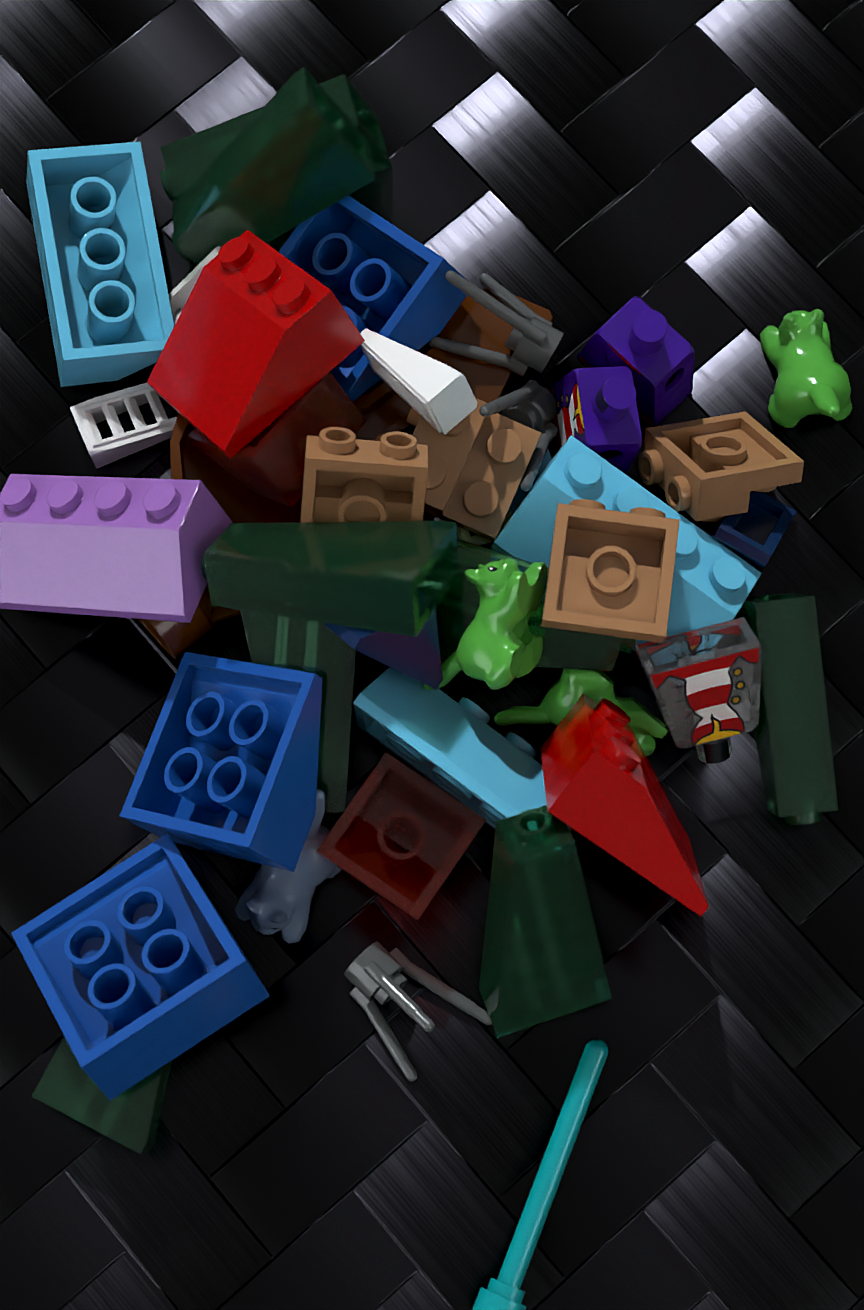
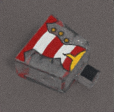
(706, 685)

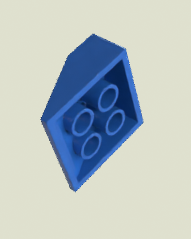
(378, 278)
(233, 761)
(138, 967)

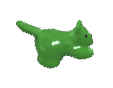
(807, 374)
(498, 639)
(596, 686)

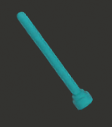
(505, 1291)

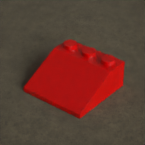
(250, 343)
(610, 794)

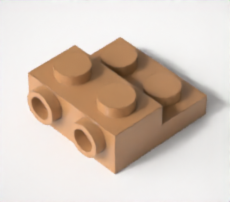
(715, 464)
(475, 468)
(363, 478)
(610, 571)

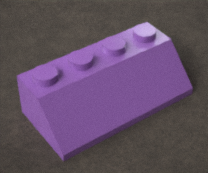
(106, 545)

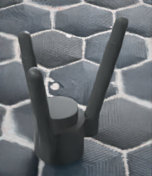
(531, 338)
(535, 409)
(379, 977)

